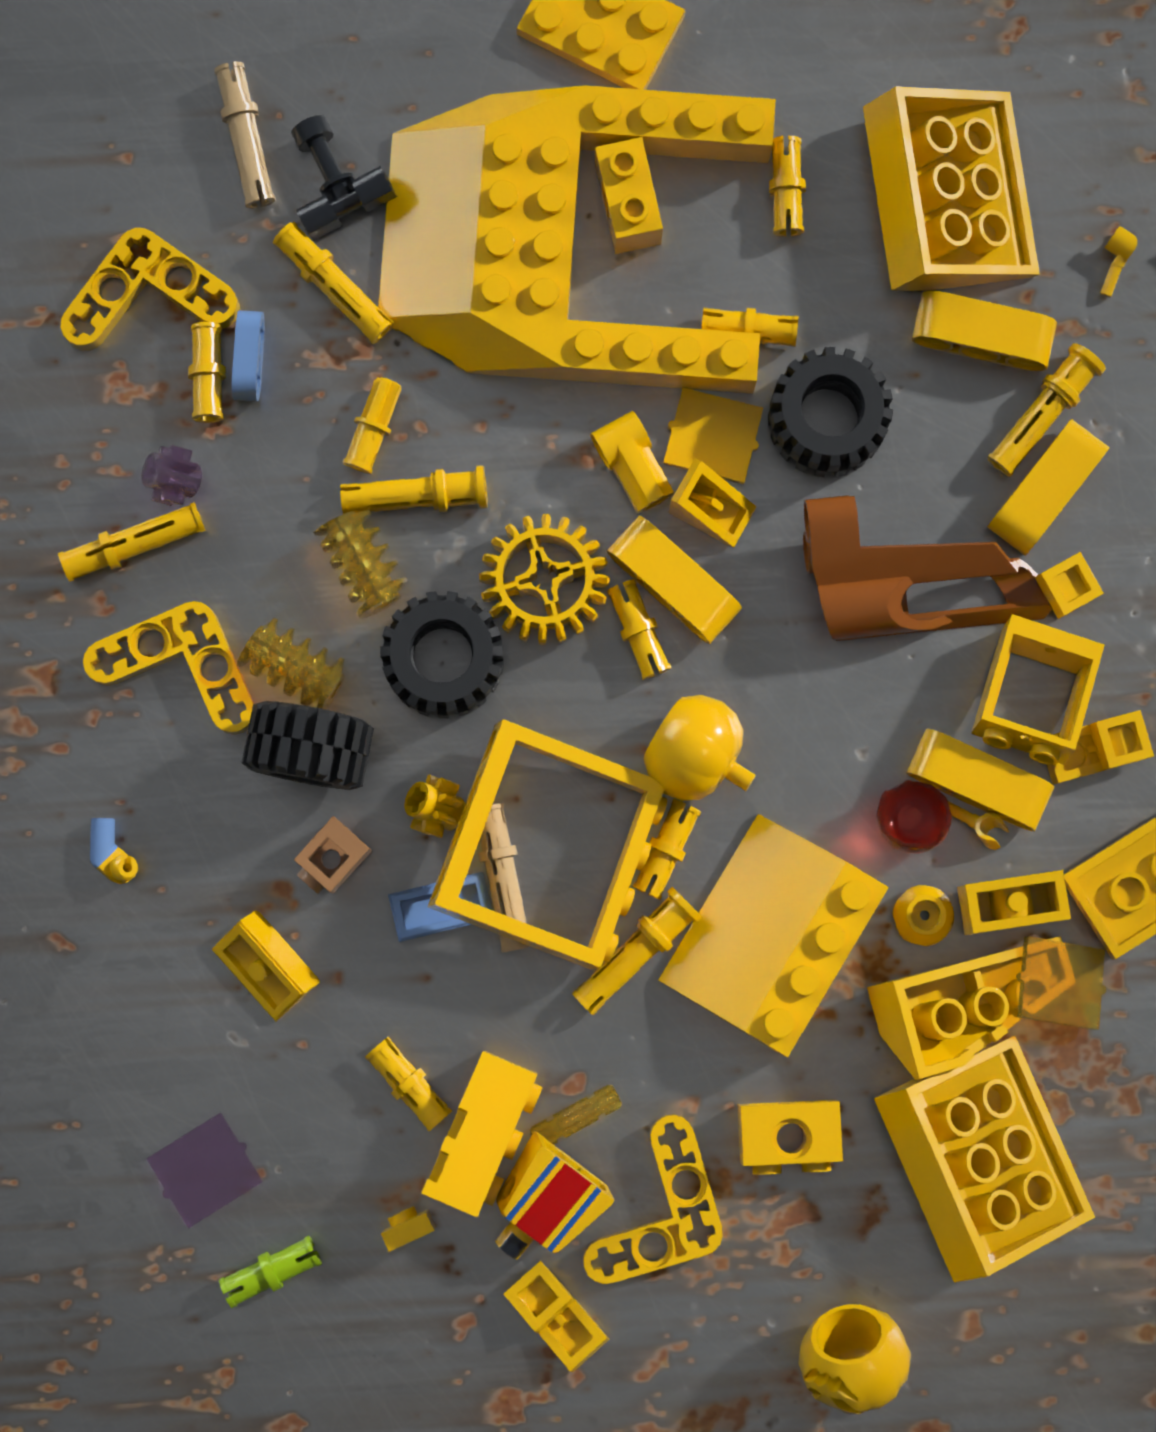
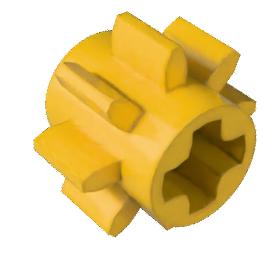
(434, 806)

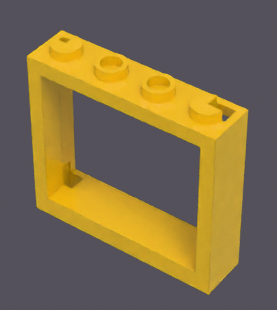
(474, 817)

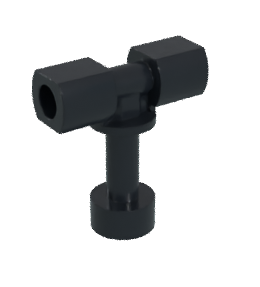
(341, 191)

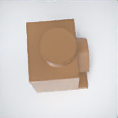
(332, 837)

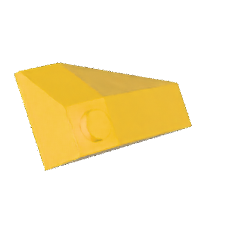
(950, 1012)

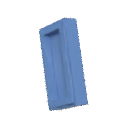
(416, 920)

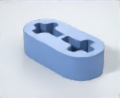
(248, 355)

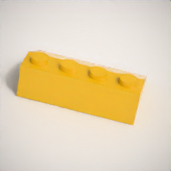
(949, 188)
(773, 934)
(985, 1161)

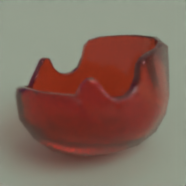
(913, 817)

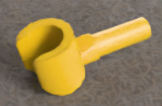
(1122, 246)
(981, 824)

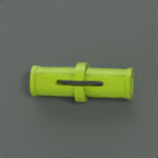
(270, 1271)

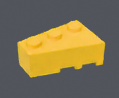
(482, 1134)

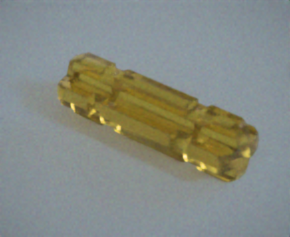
(579, 1115)

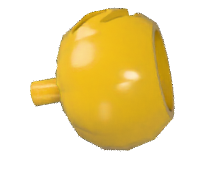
(697, 749)
(854, 1358)

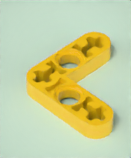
(150, 272)
(177, 644)
(671, 1228)

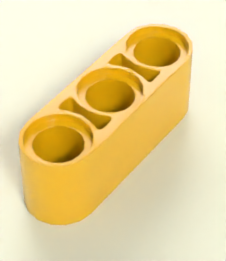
(984, 330)
(1048, 487)
(674, 579)
(980, 779)

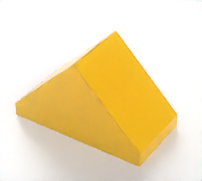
(711, 504)

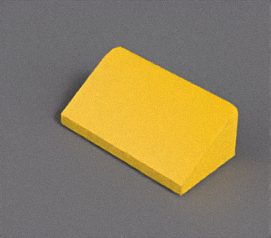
(266, 965)

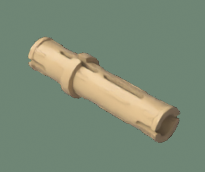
(240, 116)
(501, 871)

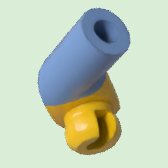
(106, 855)

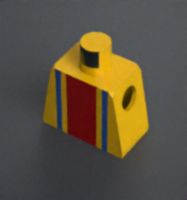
(548, 1199)

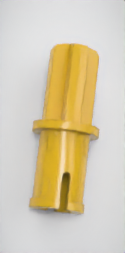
(372, 425)

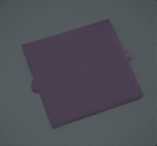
(204, 1170)

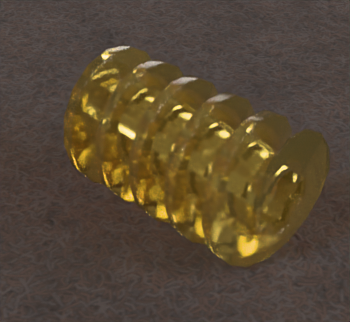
(361, 562)
(293, 665)

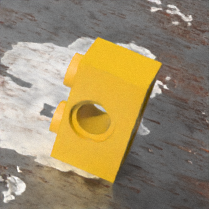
(628, 195)
(1013, 902)
(820, 1128)

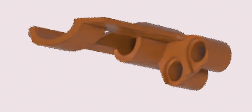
(867, 585)

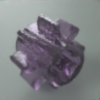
(171, 475)

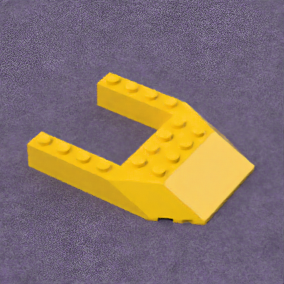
(488, 231)

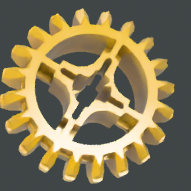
(564, 571)

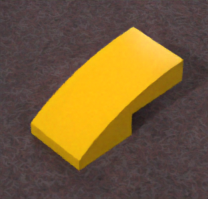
(1105, 747)
(556, 1316)

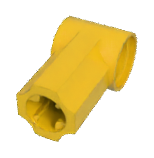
(626, 451)

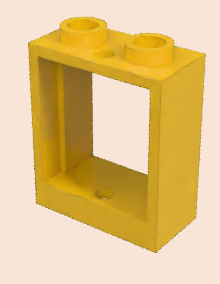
(1051, 648)

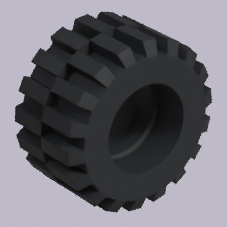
(838, 374)
(442, 613)
(307, 745)

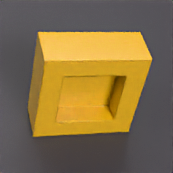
(1069, 585)
(407, 1227)

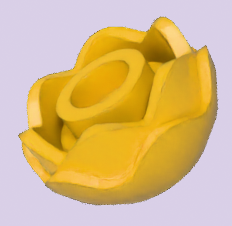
(908, 919)

